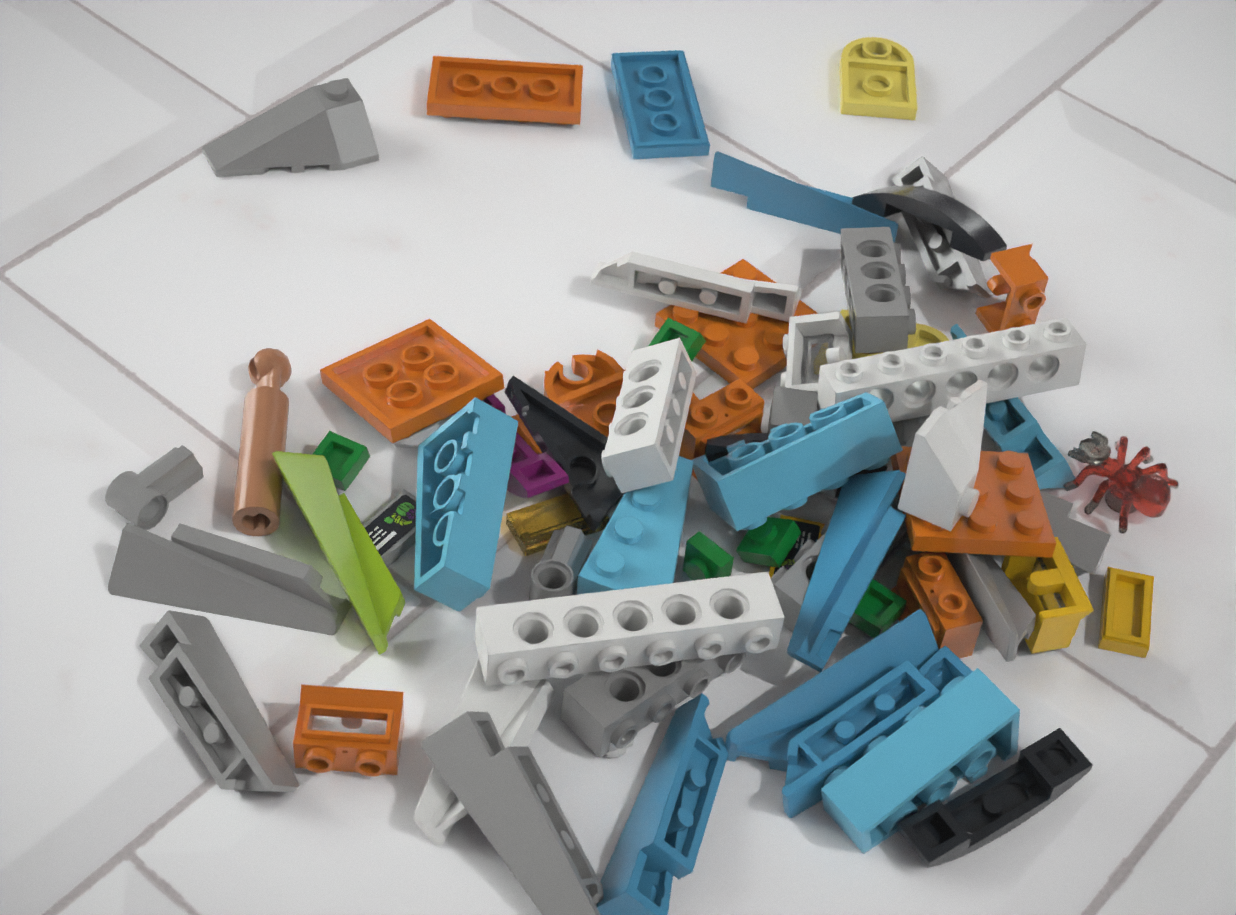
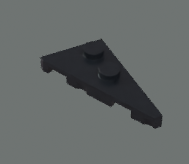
(574, 448)

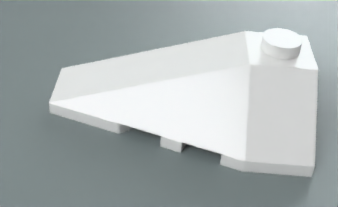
(946, 461)

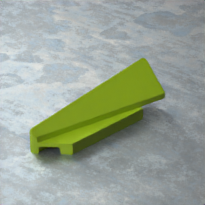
(343, 543)

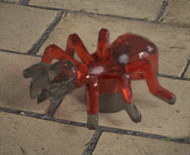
(1128, 485)

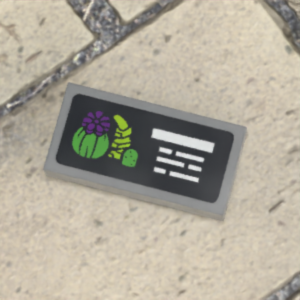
(394, 527)

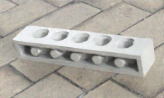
(928, 376)
(627, 628)

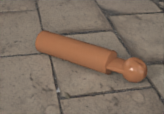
(262, 433)

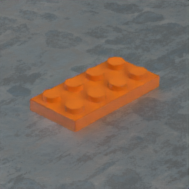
(505, 90)

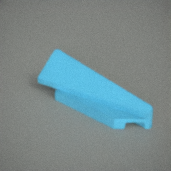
(1018, 431)

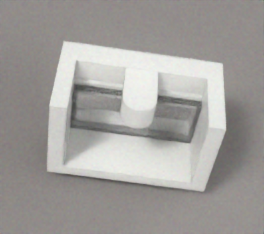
(811, 343)

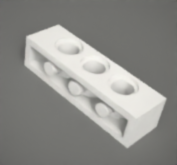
(650, 416)

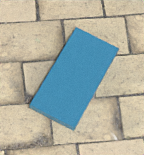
(659, 105)

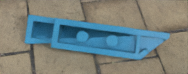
(791, 200)
(848, 560)
(849, 729)
(769, 731)
(667, 817)

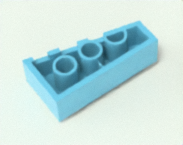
(797, 461)
(461, 503)
(641, 537)
(923, 759)

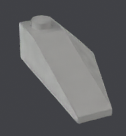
(310, 129)

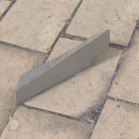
(516, 813)

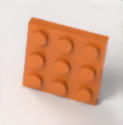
(738, 348)
(411, 380)
(1006, 517)

